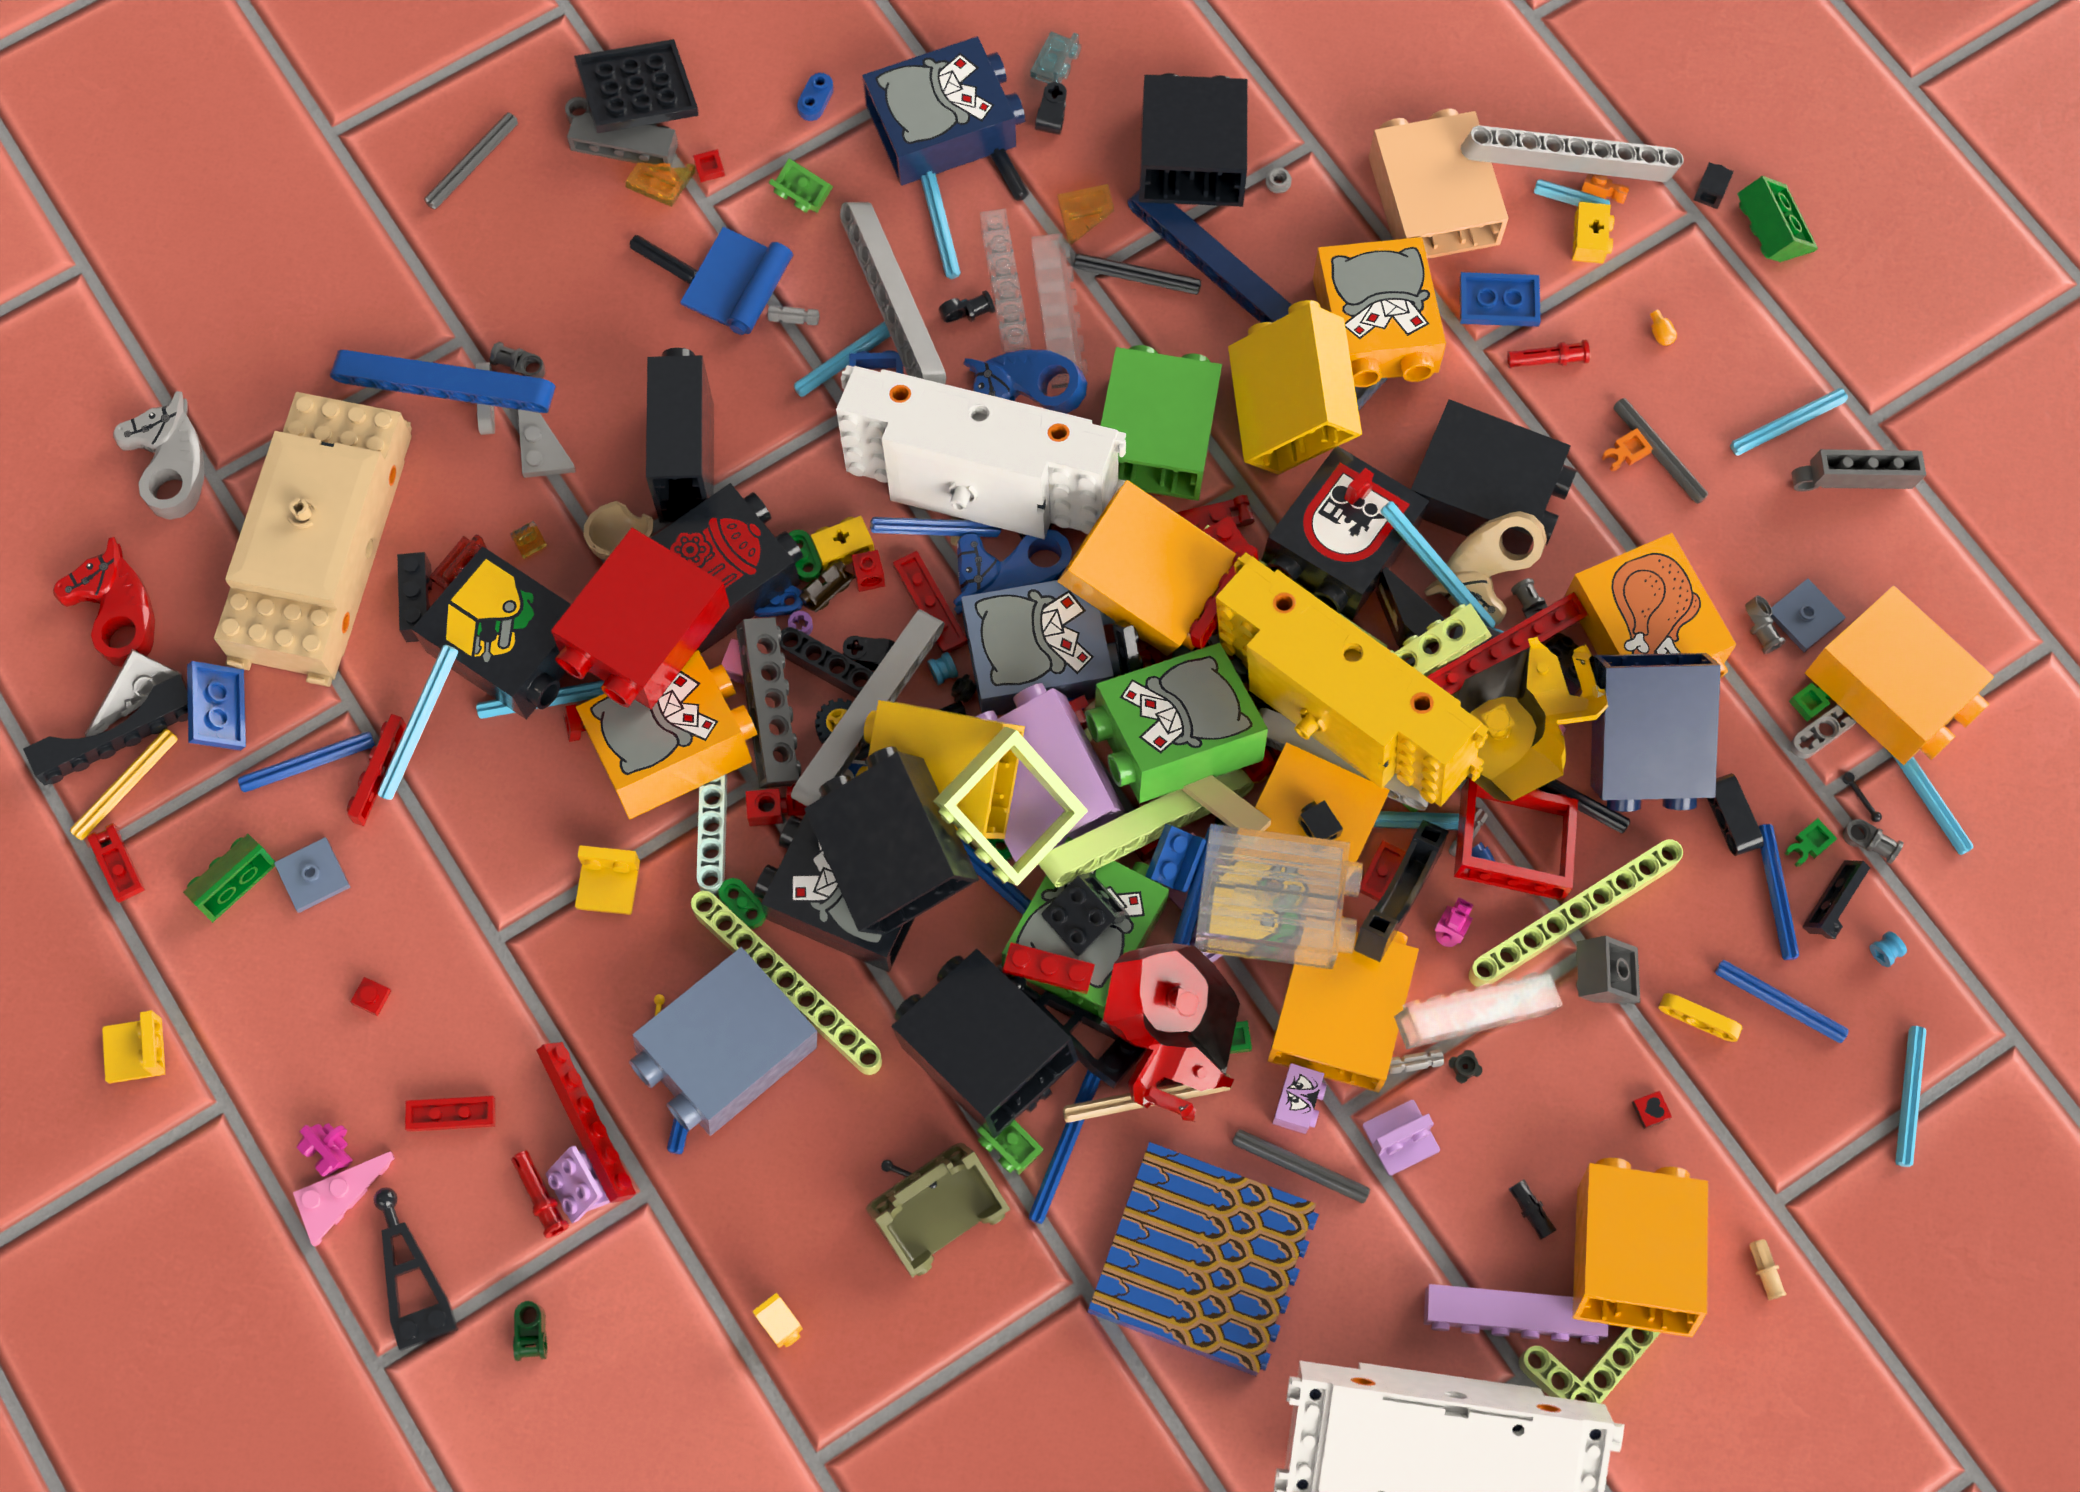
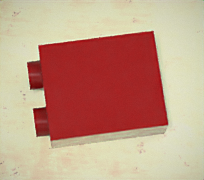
(639, 620)

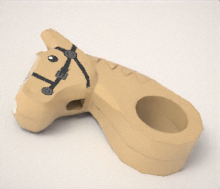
(1485, 555)

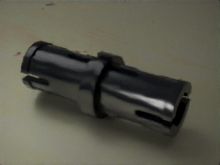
(1532, 1209)

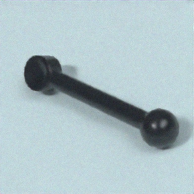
(1849, 778)
(887, 1165)

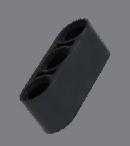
(1735, 816)

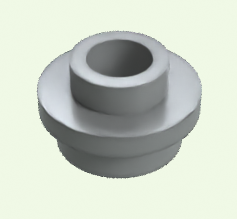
(1278, 174)

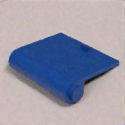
(737, 280)

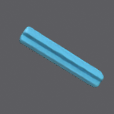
(1566, 194)

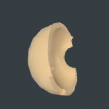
(609, 526)

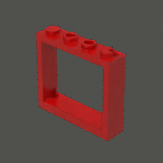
(1512, 876)

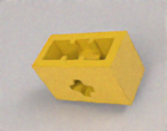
(1591, 232)
(855, 539)

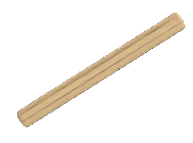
(1124, 1103)

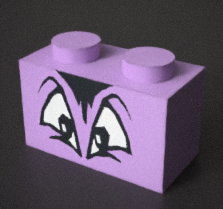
(1299, 1099)

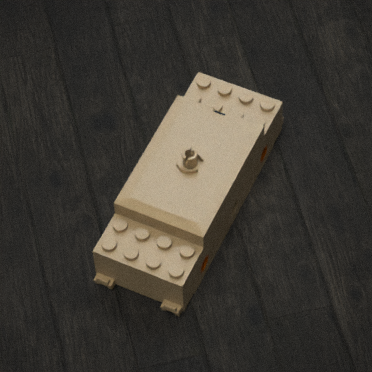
(312, 536)

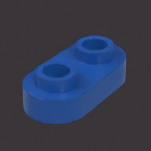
(815, 94)
(778, 607)

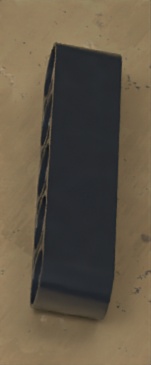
(822, 667)

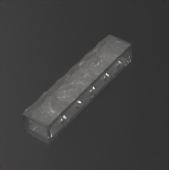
(1057, 302)
(1477, 1010)

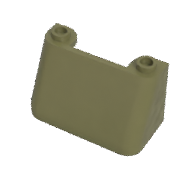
(926, 1219)

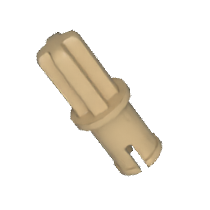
(1767, 1269)

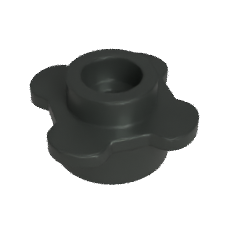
(963, 689)
(1469, 1059)

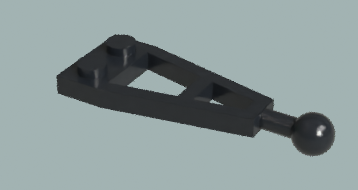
(1116, 1059)
(425, 1323)

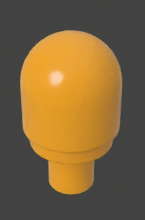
(1662, 329)

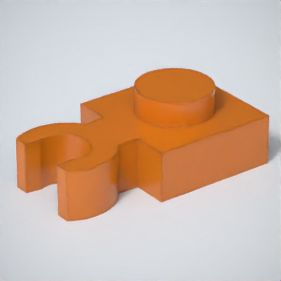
(1603, 187)
(1629, 448)

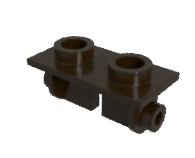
(818, 595)

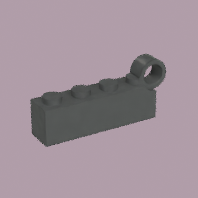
(633, 144)
(1861, 470)

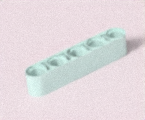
(715, 839)

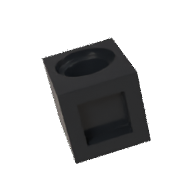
(1713, 185)
(1319, 821)

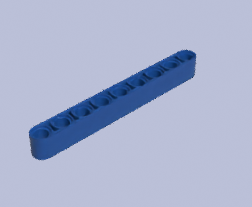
(443, 381)

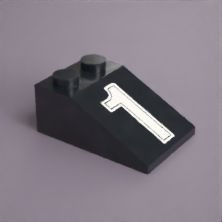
(1404, 608)

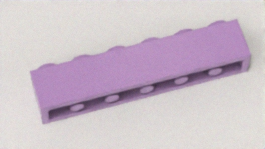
(1507, 1312)

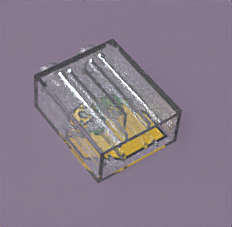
(1276, 897)

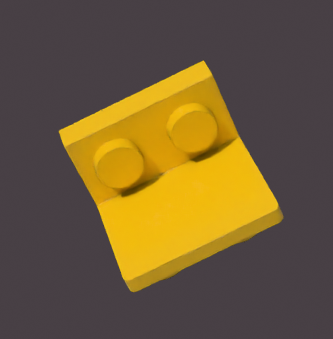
(607, 880)
(134, 1049)

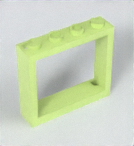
(972, 774)

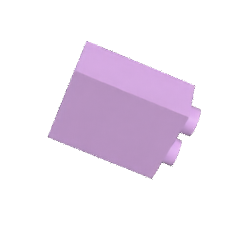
(1063, 745)

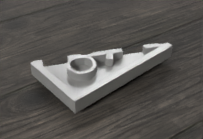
(540, 448)
(129, 690)

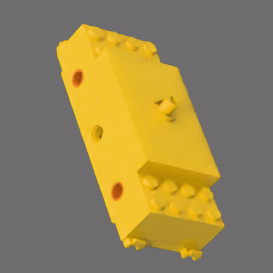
(1346, 686)

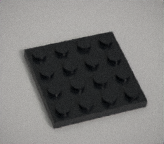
(636, 86)

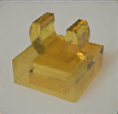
(528, 539)

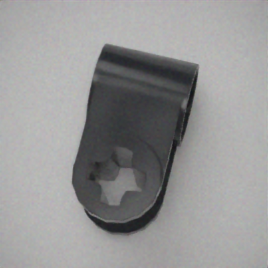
(1052, 111)
(870, 651)

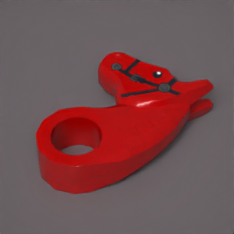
(121, 597)

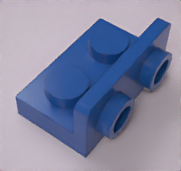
(1176, 858)

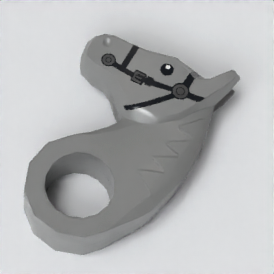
(176, 455)

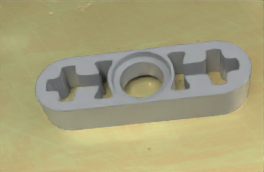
(485, 413)
(1820, 739)

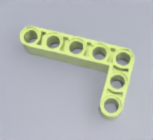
(1604, 1365)

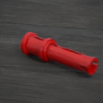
(1560, 354)
(544, 1205)

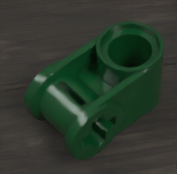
(529, 1334)

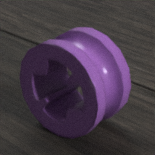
(801, 615)

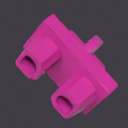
(1454, 923)
(328, 1143)

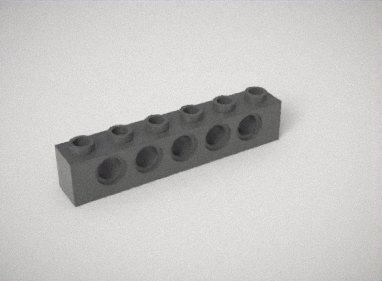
(769, 771)

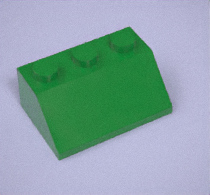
(1776, 220)
(229, 877)

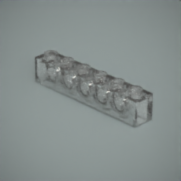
(1004, 281)

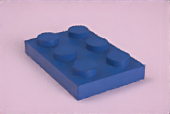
(1499, 299)
(216, 706)

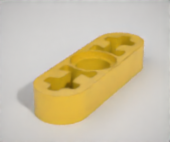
(1700, 1017)

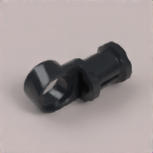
(956, 309)

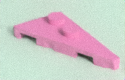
(328, 1200)

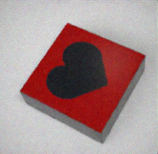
(1651, 1109)

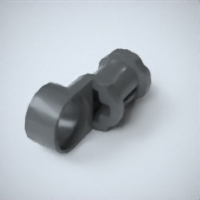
(516, 360)
(1529, 598)
(1760, 613)
(1873, 840)

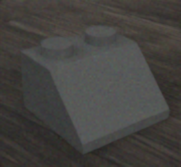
(1607, 971)

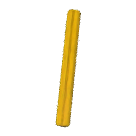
(123, 784)

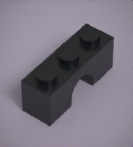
(413, 591)

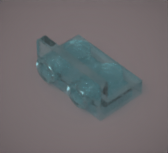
(1055, 58)

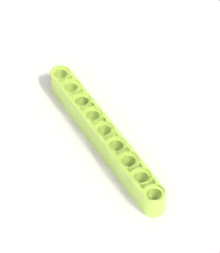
(1131, 831)
(1585, 904)
(800, 987)

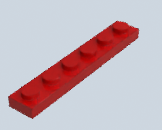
(586, 1122)

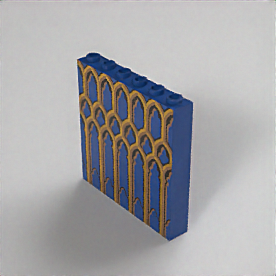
(1204, 1259)

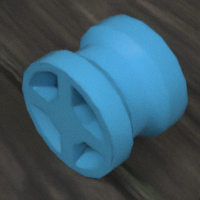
(942, 668)
(1888, 949)

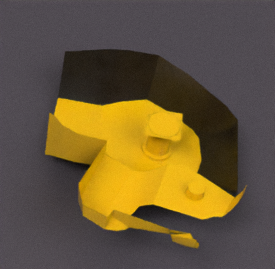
(1523, 707)

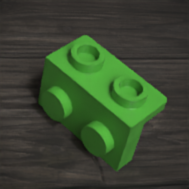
(802, 186)
(1013, 1146)

